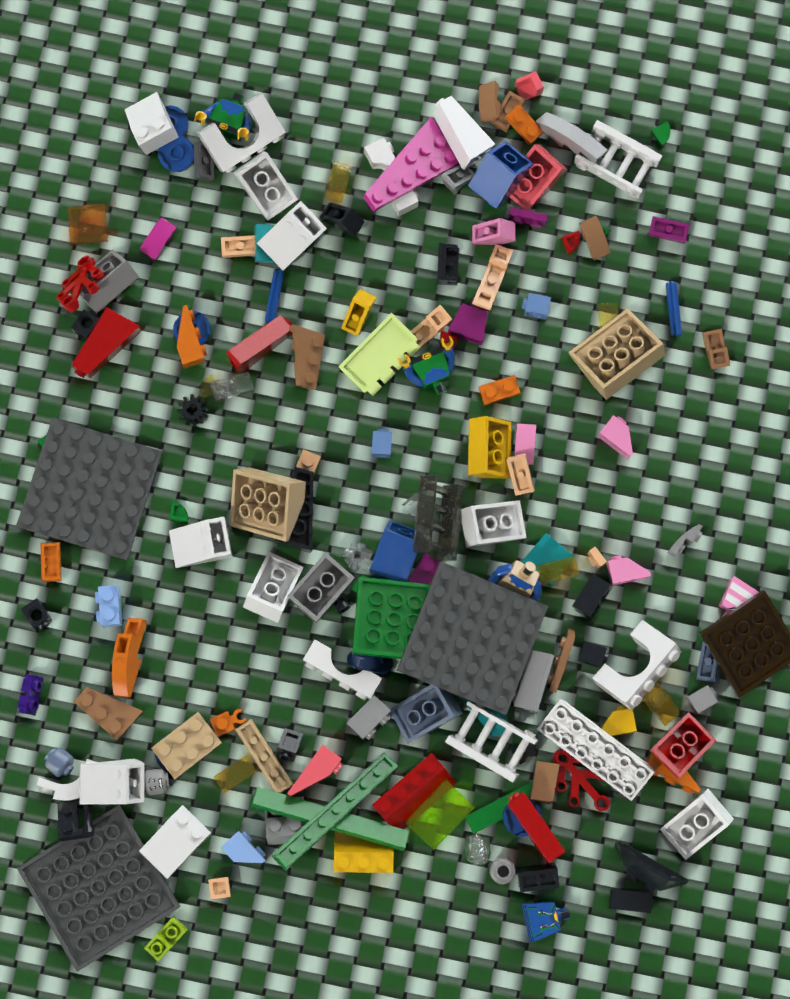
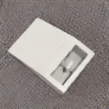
(291, 235)
(200, 542)
(112, 782)

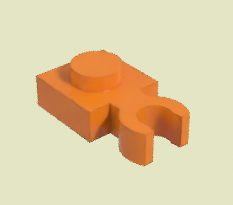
(225, 723)

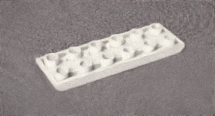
(596, 749)

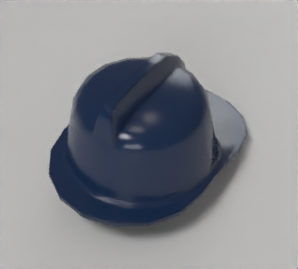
(370, 663)

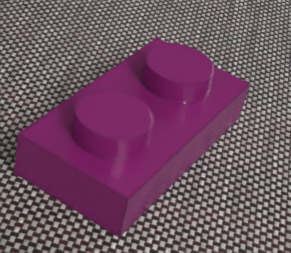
(522, 216)
(668, 230)
(425, 570)

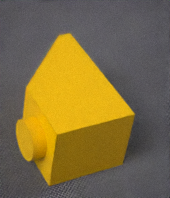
(358, 312)
(620, 722)

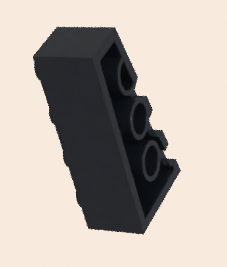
(303, 530)

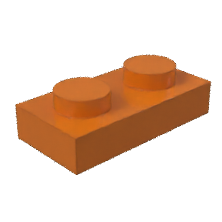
(523, 124)
(499, 390)

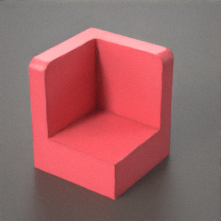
(529, 86)

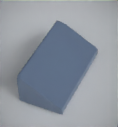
(708, 668)

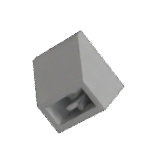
(369, 717)
(281, 828)

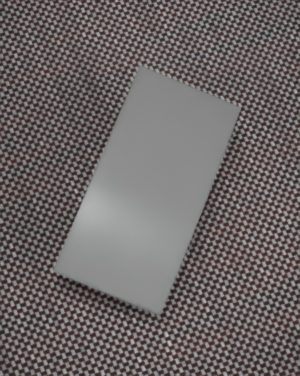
(691, 535)

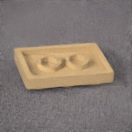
(186, 745)

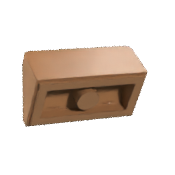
(544, 782)

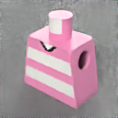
(736, 594)

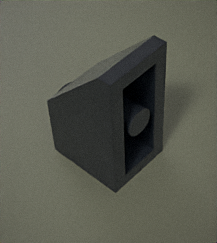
(342, 218)

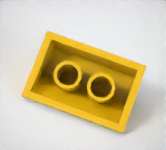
(489, 447)
(361, 856)

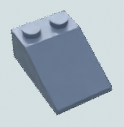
(425, 712)

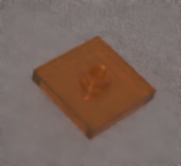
(87, 224)

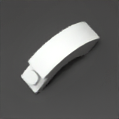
(63, 792)

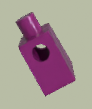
(469, 323)

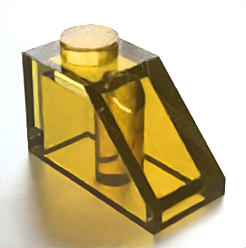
(661, 704)

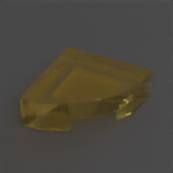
(205, 390)

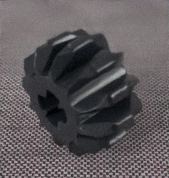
(189, 405)

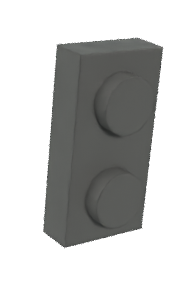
(203, 163)

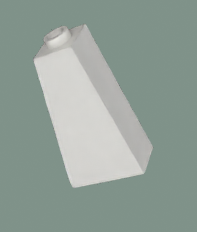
(462, 132)

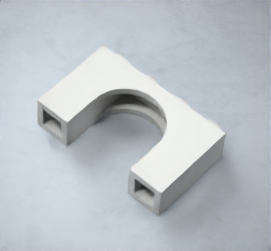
(267, 130)
(632, 689)

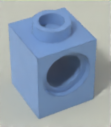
(536, 306)
(381, 443)

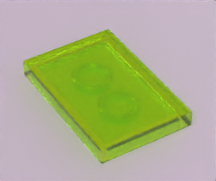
(439, 814)

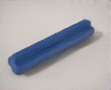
(274, 295)
(673, 309)

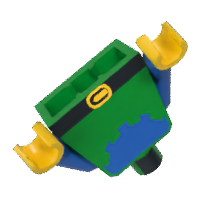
(228, 116)
(431, 368)

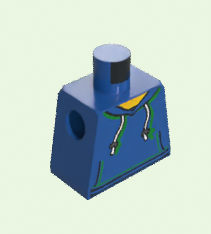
(543, 919)

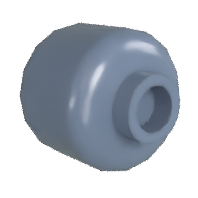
(59, 762)

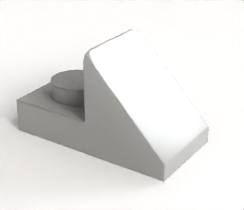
(456, 178)

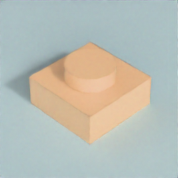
(308, 461)
(596, 558)
(219, 888)

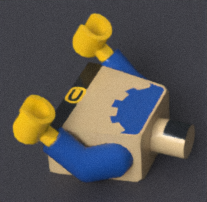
(519, 579)

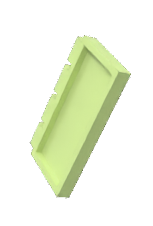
(378, 354)

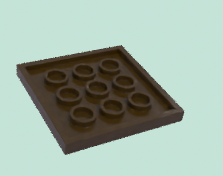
(749, 643)

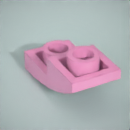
(526, 441)

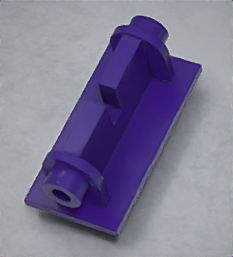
(32, 685)

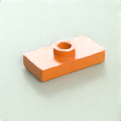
(51, 562)

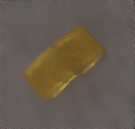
(338, 181)
(558, 570)

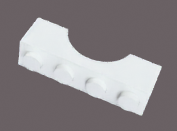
(380, 157)
(363, 683)

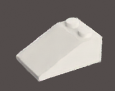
(151, 123)
(265, 185)
(492, 523)
(271, 586)
(697, 824)
(175, 842)

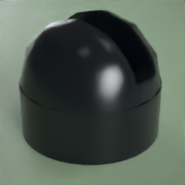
(342, 605)

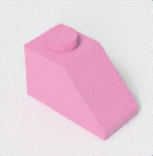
(493, 232)
(617, 436)
(625, 570)

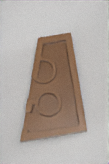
(308, 354)
(561, 660)
(108, 712)

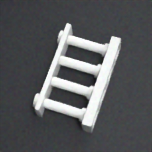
(633, 149)
(492, 760)

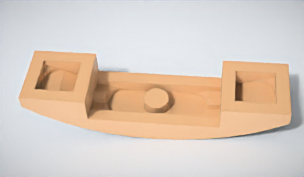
(492, 277)
(431, 326)

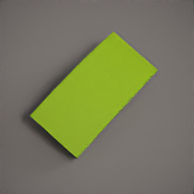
(166, 938)

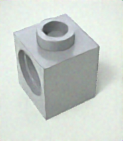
(702, 699)

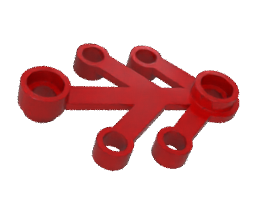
(85, 266)
(578, 777)

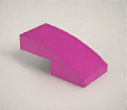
(158, 238)

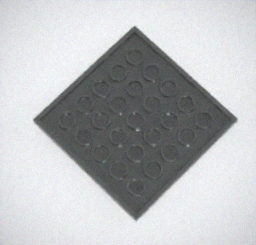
(89, 489)
(472, 638)
(98, 889)

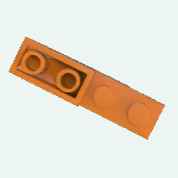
(125, 661)

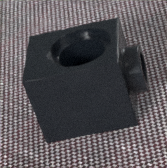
(85, 316)
(31, 608)
(593, 654)

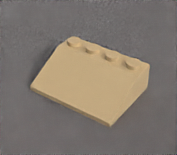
(618, 354)
(265, 502)

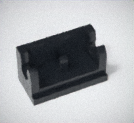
(448, 264)
(592, 597)
(537, 877)

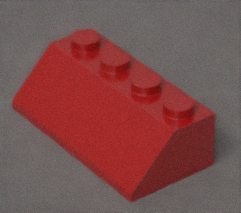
(412, 792)

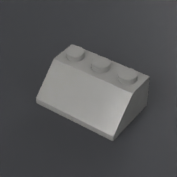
(117, 278)
(320, 587)
(533, 682)

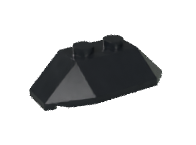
(647, 870)

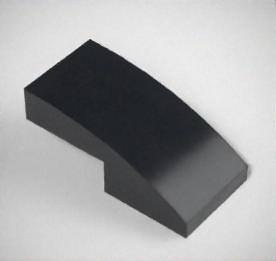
(630, 900)

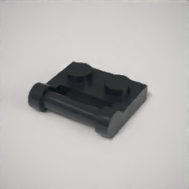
(69, 821)

